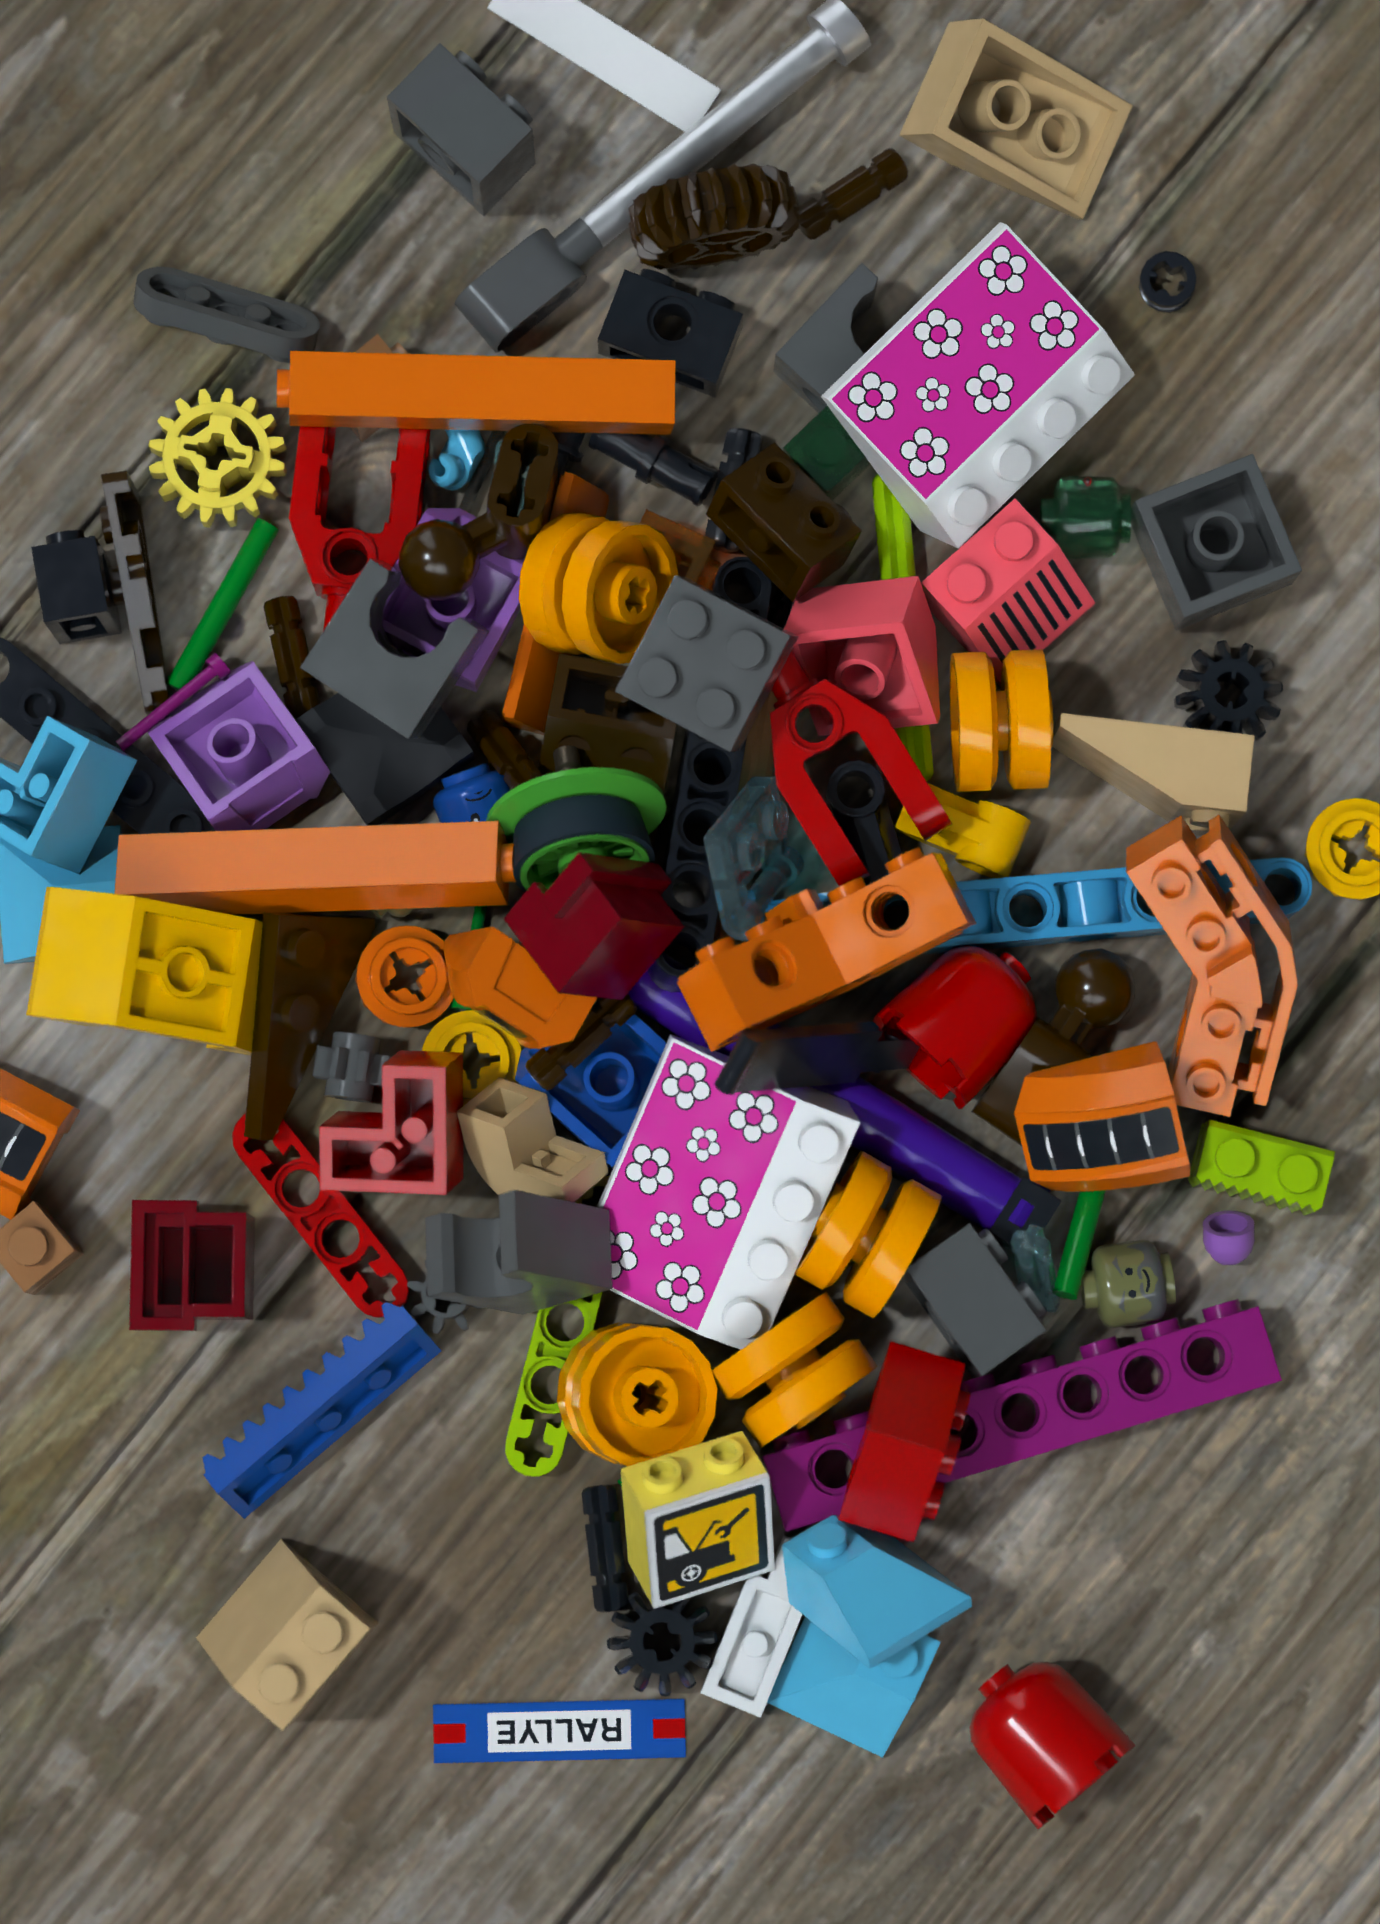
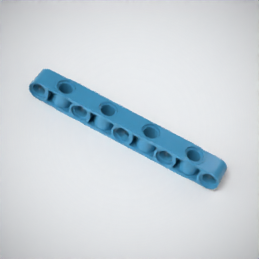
(1078, 906)

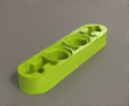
(543, 1352)

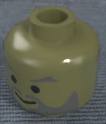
(1128, 1283)

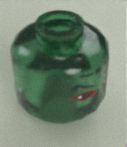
(1087, 516)

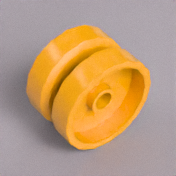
(594, 585)
(1005, 720)
(862, 1231)
(794, 1371)
(598, 1399)

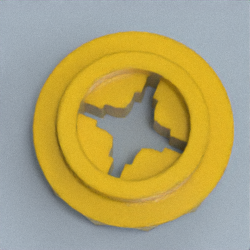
(1327, 860)
(491, 1040)

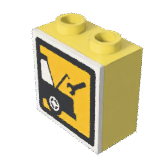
(698, 1519)

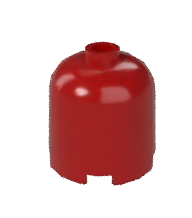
(964, 1017)
(1044, 1737)

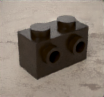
(783, 522)

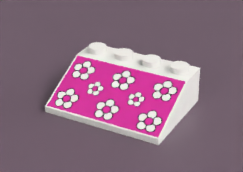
(977, 387)
(720, 1194)

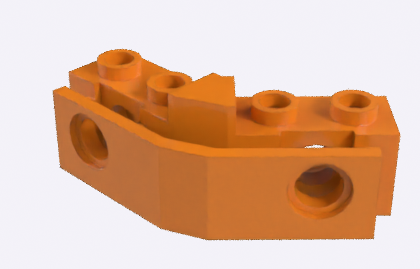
(1218, 947)
(818, 952)

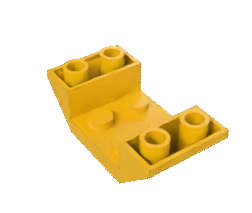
(147, 968)

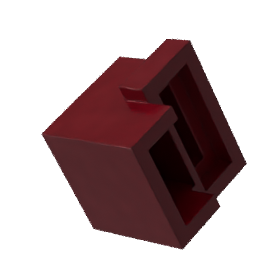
(596, 924)
(189, 1265)

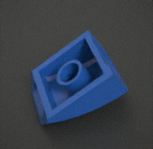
(605, 1089)

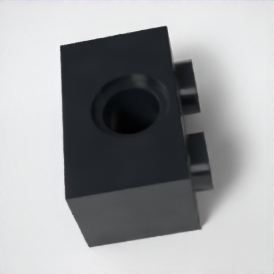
(699, 355)
(75, 587)

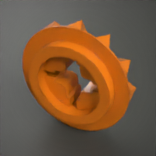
(376, 970)

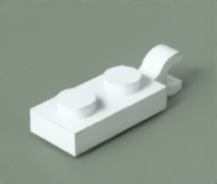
(754, 1642)

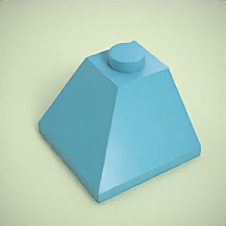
(25, 883)
(867, 1589)
(843, 1695)

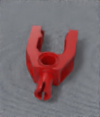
(310, 502)
(791, 752)

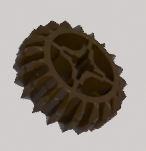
(713, 217)

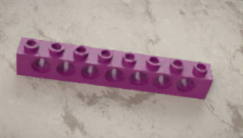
(1243, 1365)

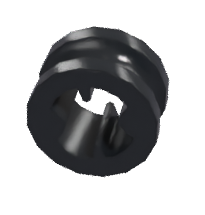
(1173, 264)

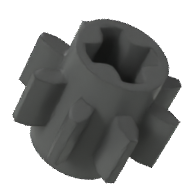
(350, 1066)
(454, 1311)

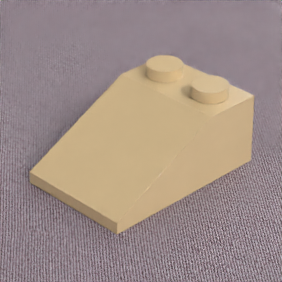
(1015, 117)
(1164, 765)

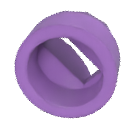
(1228, 1236)

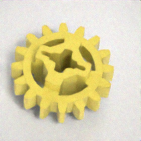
(221, 431)

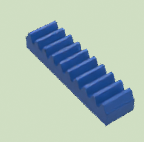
(321, 1411)

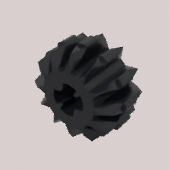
(1205, 686)
(647, 1656)

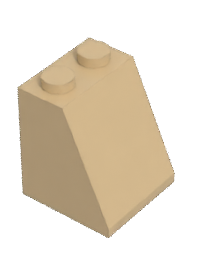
(284, 1635)

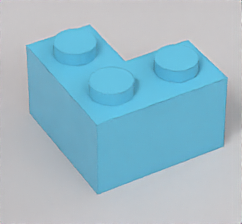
(61, 794)

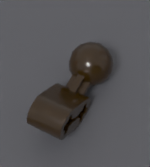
(443, 557)
(1092, 992)

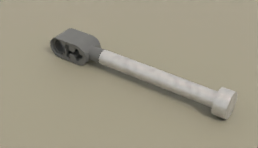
(547, 270)

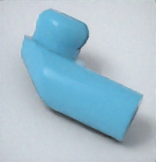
(457, 459)

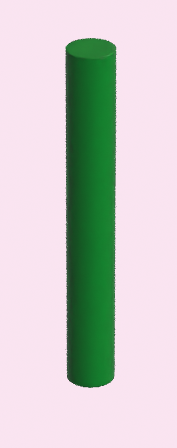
(223, 603)
(1078, 1244)

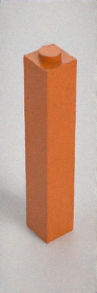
(478, 392)
(321, 868)

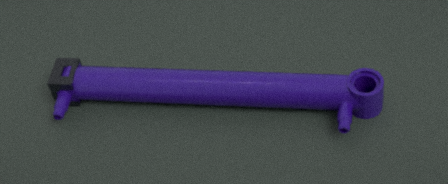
(898, 1137)

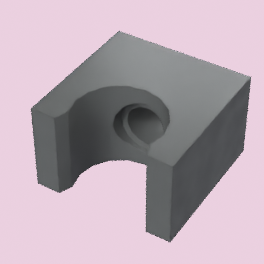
(825, 342)
(372, 673)
(525, 1260)

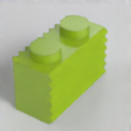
(1261, 1167)

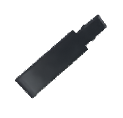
(812, 1056)

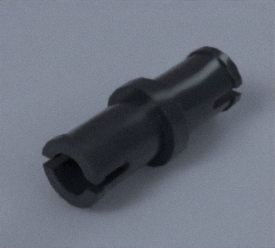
(658, 462)

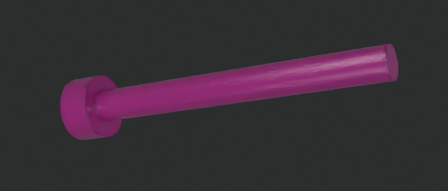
(215, 668)

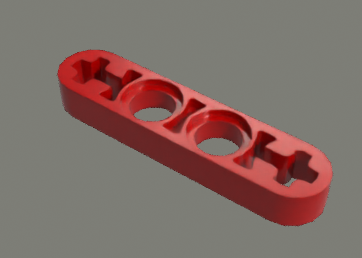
(316, 1217)

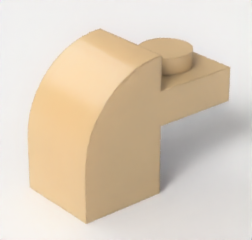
(517, 1148)

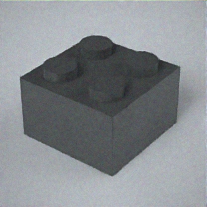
(463, 127)
(1214, 542)
(706, 663)
(975, 1300)

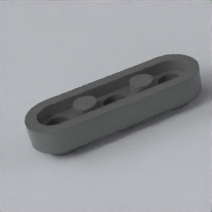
(225, 312)

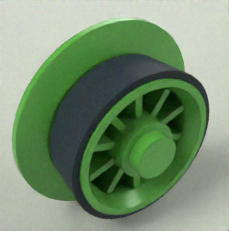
(577, 812)

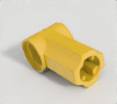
(981, 833)

